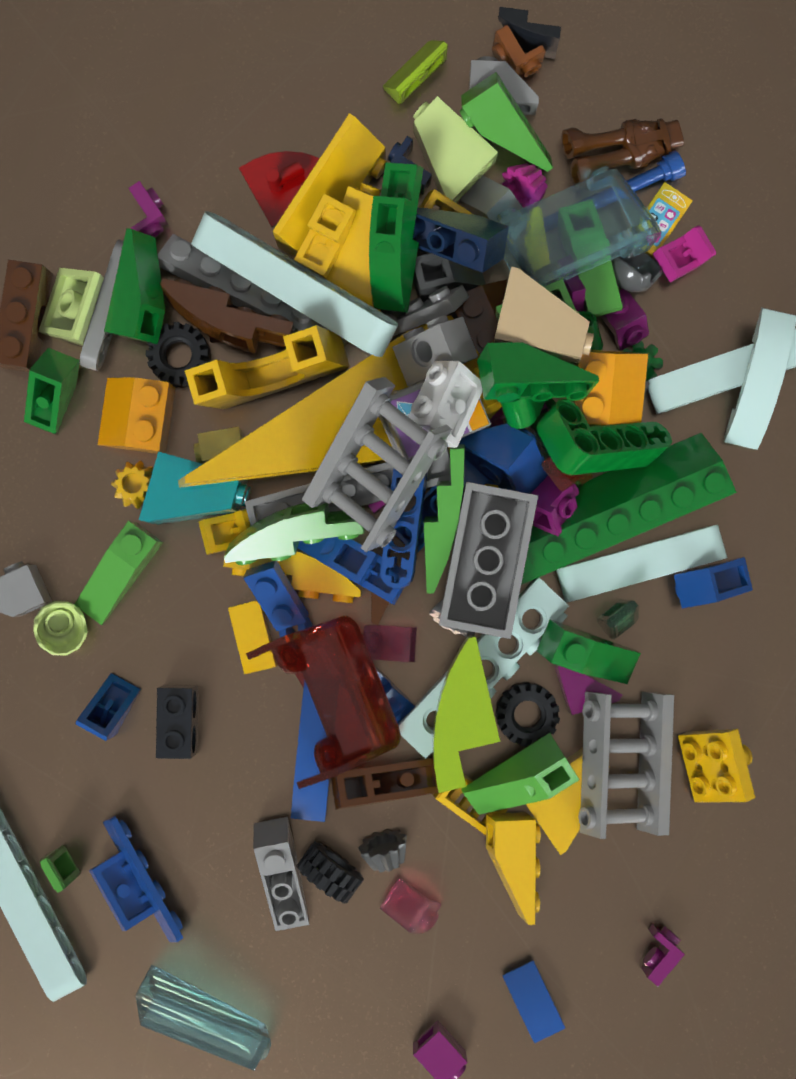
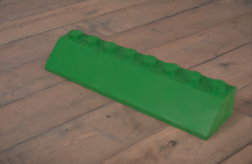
(631, 503)

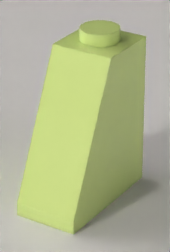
(451, 149)

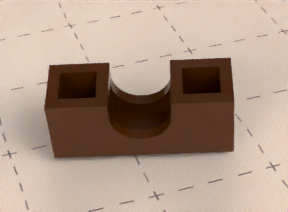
(24, 294)

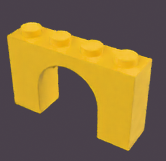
(307, 357)

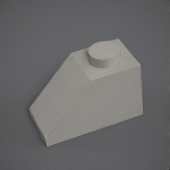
(520, 91)

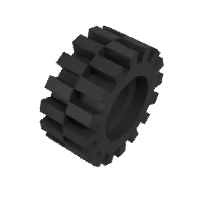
(169, 336)
(527, 692)
(330, 872)

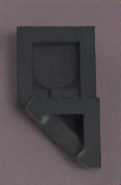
(530, 34)

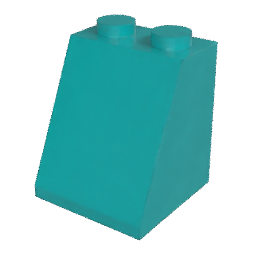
(170, 504)

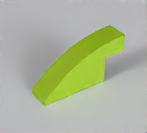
(462, 716)

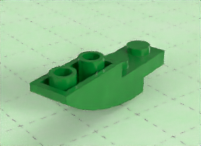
(391, 237)

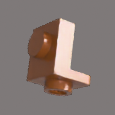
(508, 49)

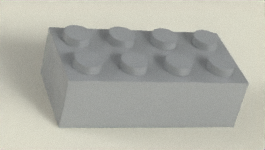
(488, 560)

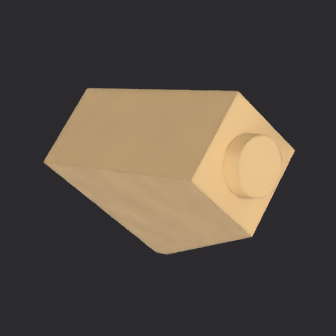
(541, 320)

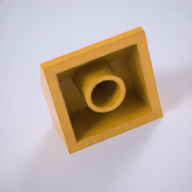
(620, 389)
(136, 414)

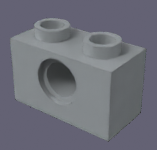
(440, 342)

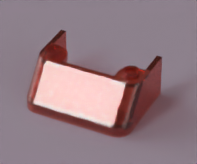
(344, 693)

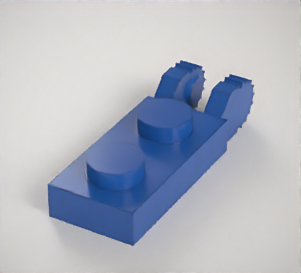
(277, 598)

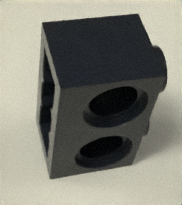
(176, 721)

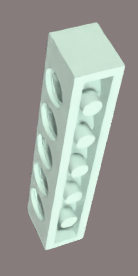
(534, 596)

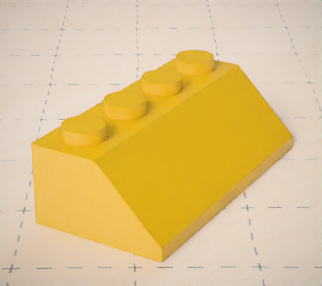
(348, 161)

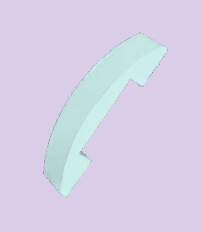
(762, 379)

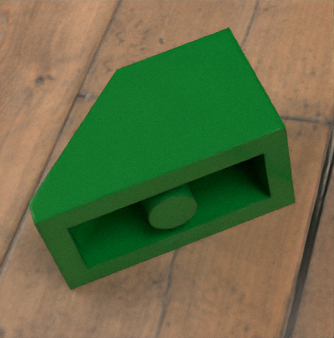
(50, 389)

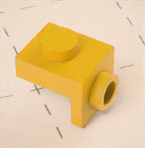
(221, 530)

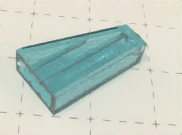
(200, 1019)

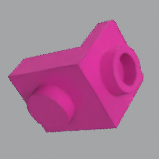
(685, 253)

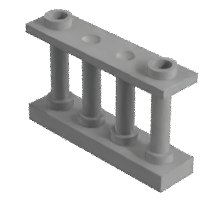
(342, 460)
(654, 763)

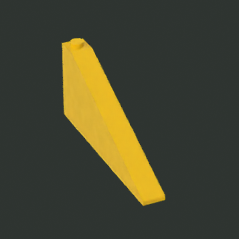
(303, 433)

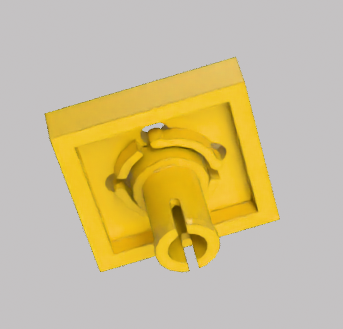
(723, 765)

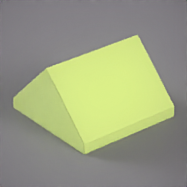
(71, 305)

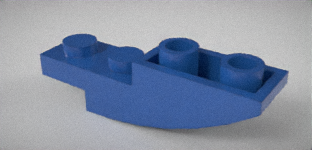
(355, 564)

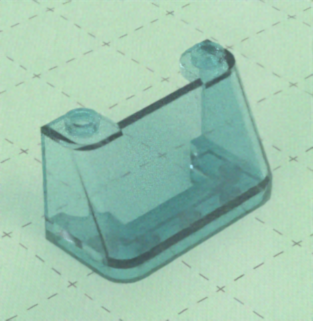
(578, 228)

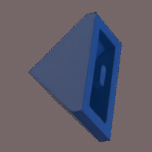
(108, 707)

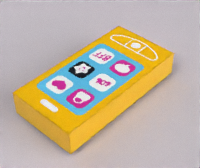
(667, 209)

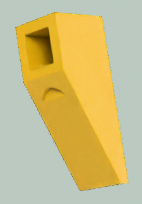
(512, 848)

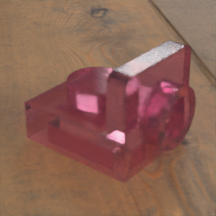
(410, 908)

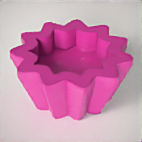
(525, 183)

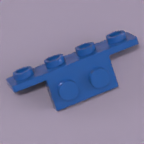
(128, 886)

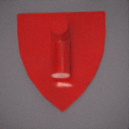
(277, 180)

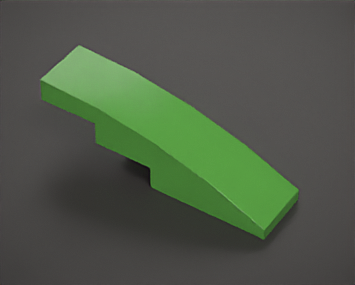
(441, 529)

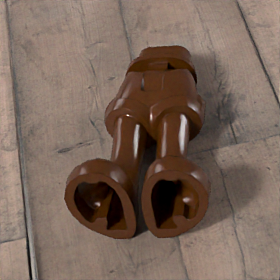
(639, 141)

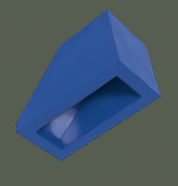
(713, 583)

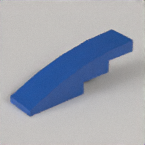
(311, 801)

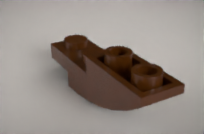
(214, 314)

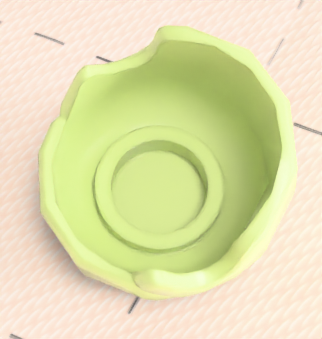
(60, 627)

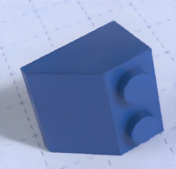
(506, 457)

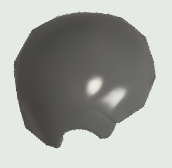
(636, 272)

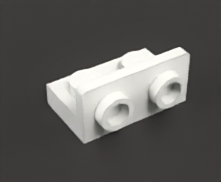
(447, 399)

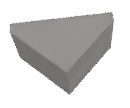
(489, 199)

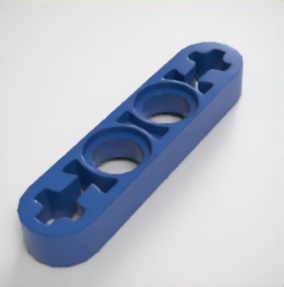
(411, 520)

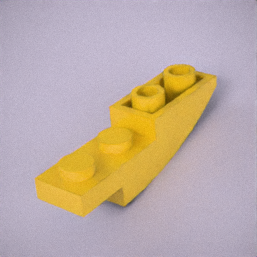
(309, 577)

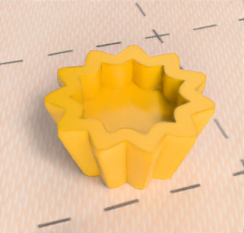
(132, 483)

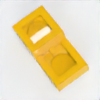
(326, 236)

